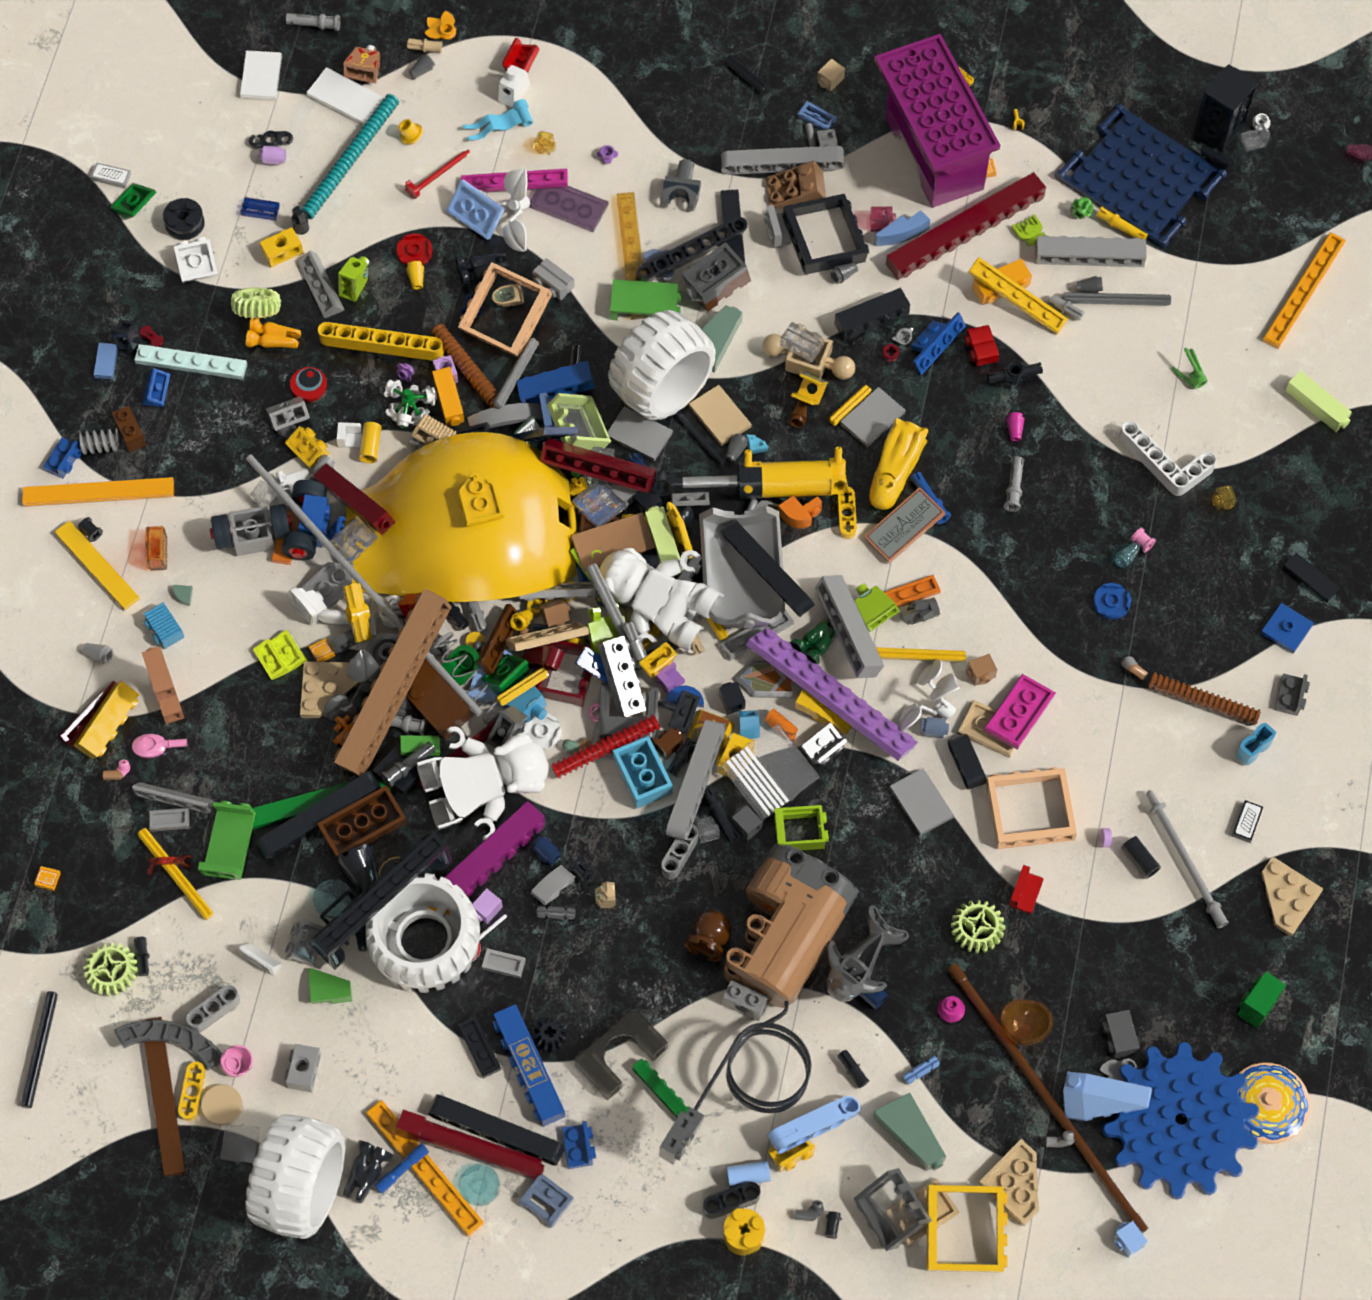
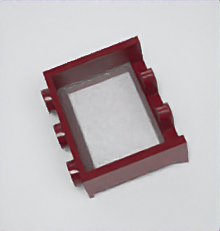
(569, 681)

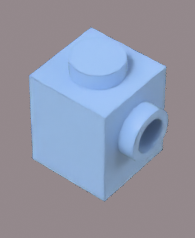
(1129, 1238)

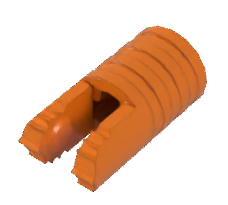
(775, 717)

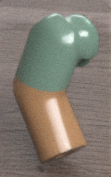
(573, 746)

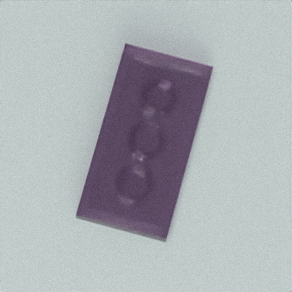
(570, 206)

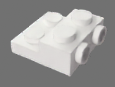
(195, 259)

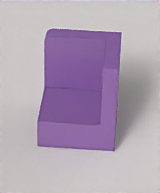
(669, 678)

